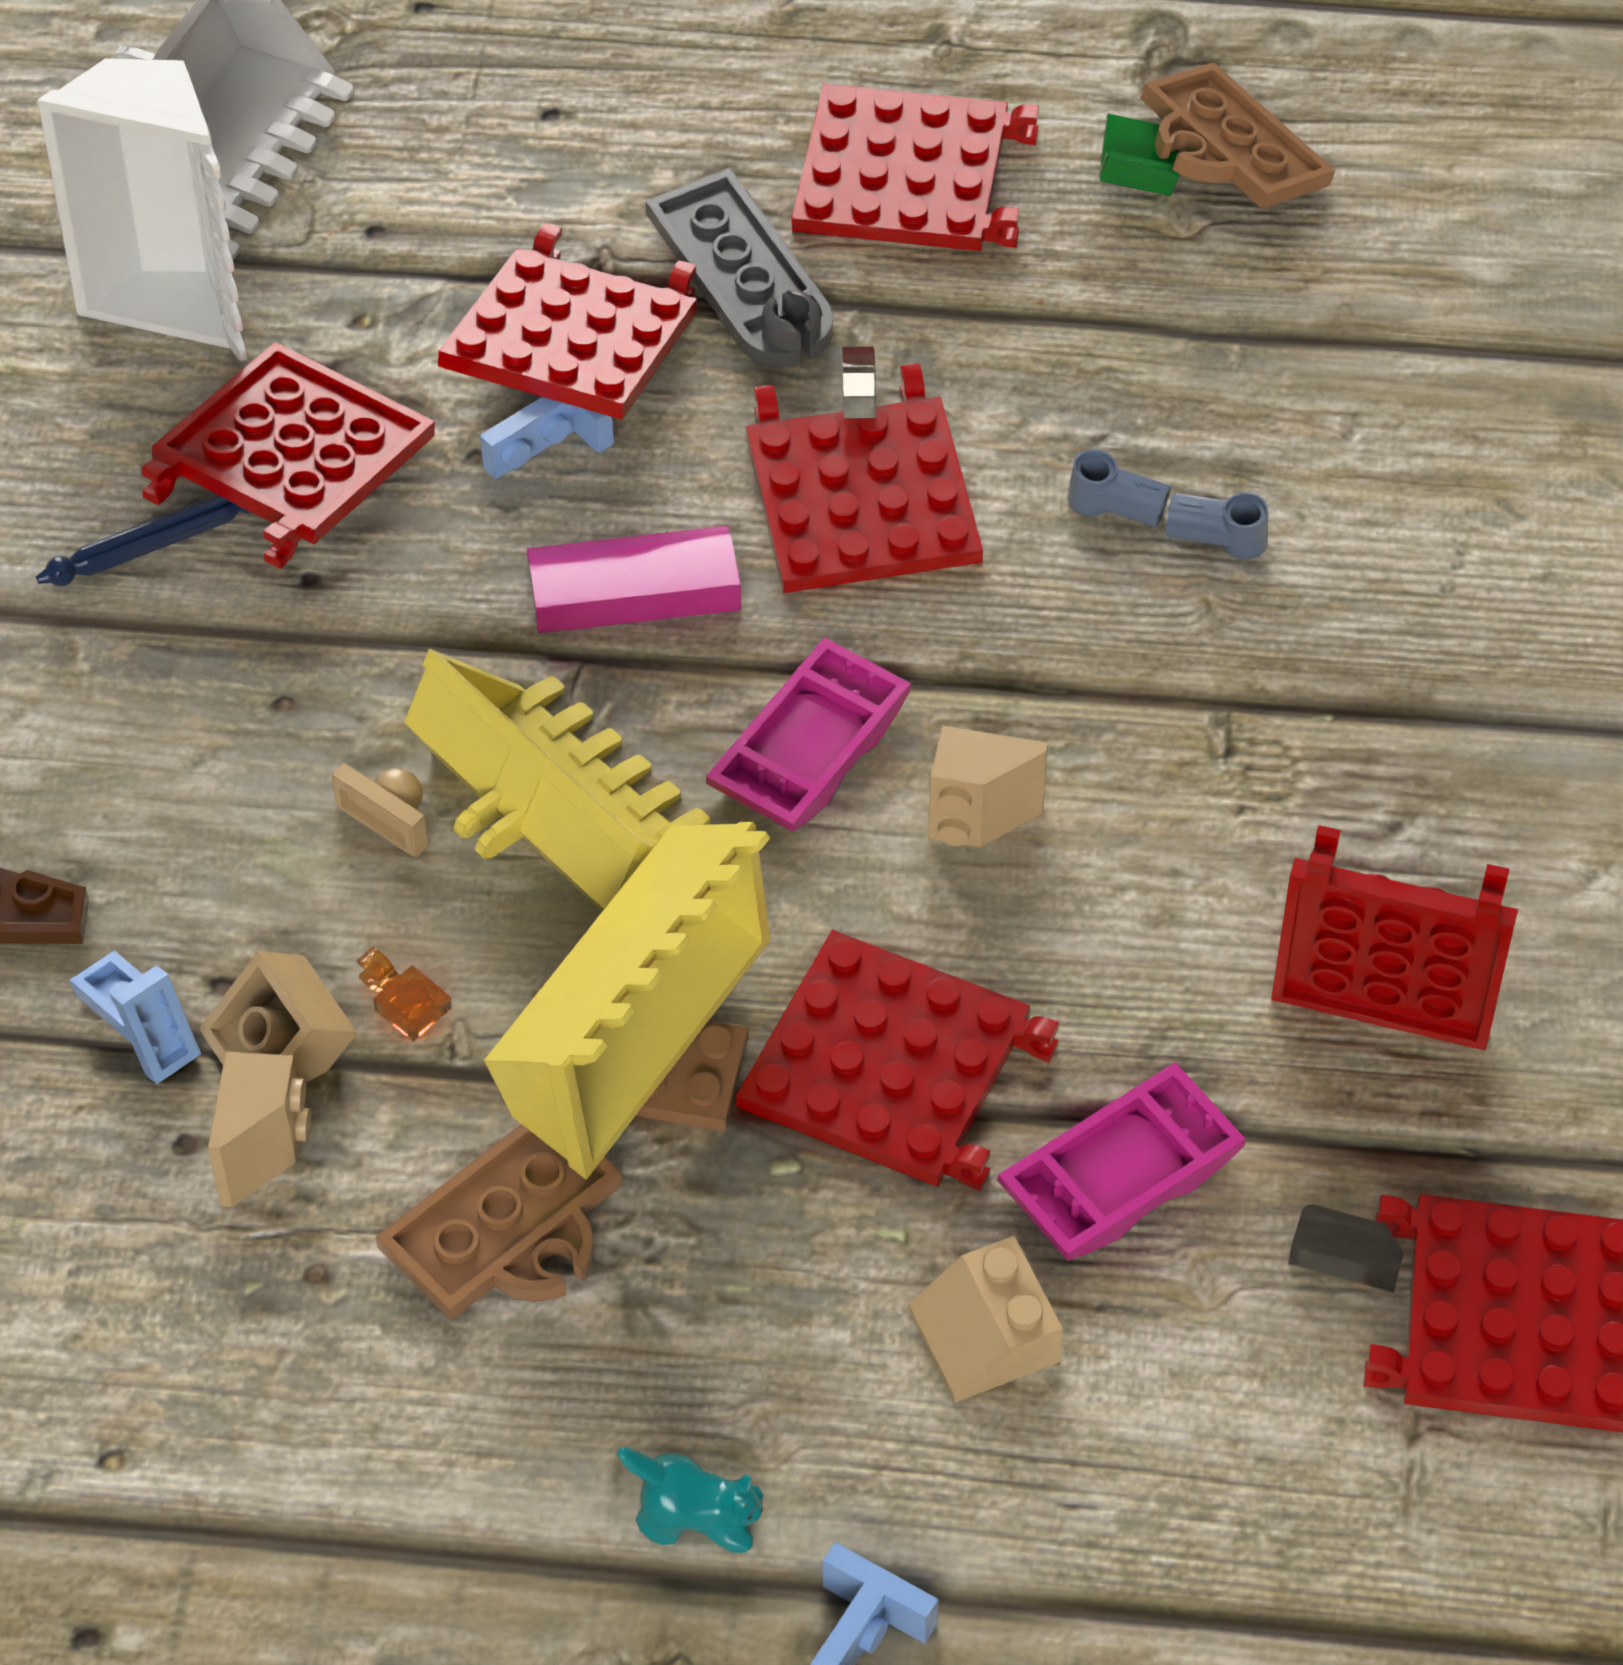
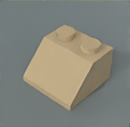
(984, 786)
(280, 1010)
(256, 1123)
(987, 1320)

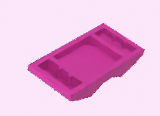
(810, 735)
(1122, 1163)

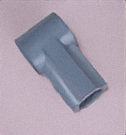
(1101, 487)
(1235, 523)

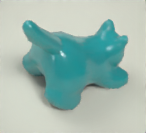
(685, 1497)

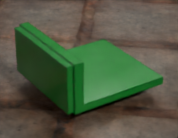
(1132, 159)

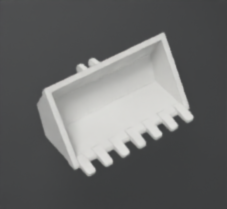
(254, 86)
(142, 202)

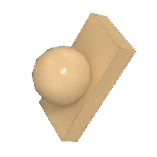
(384, 806)

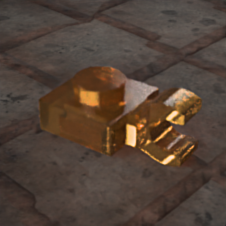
(404, 1000)

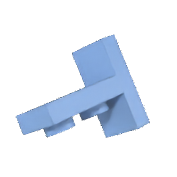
(537, 428)
(141, 1010)
(875, 1601)

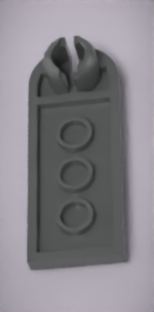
(744, 269)

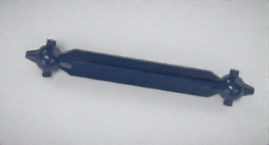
(140, 540)

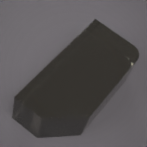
(859, 382)
(1346, 1247)

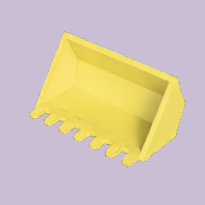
(541, 776)
(635, 990)

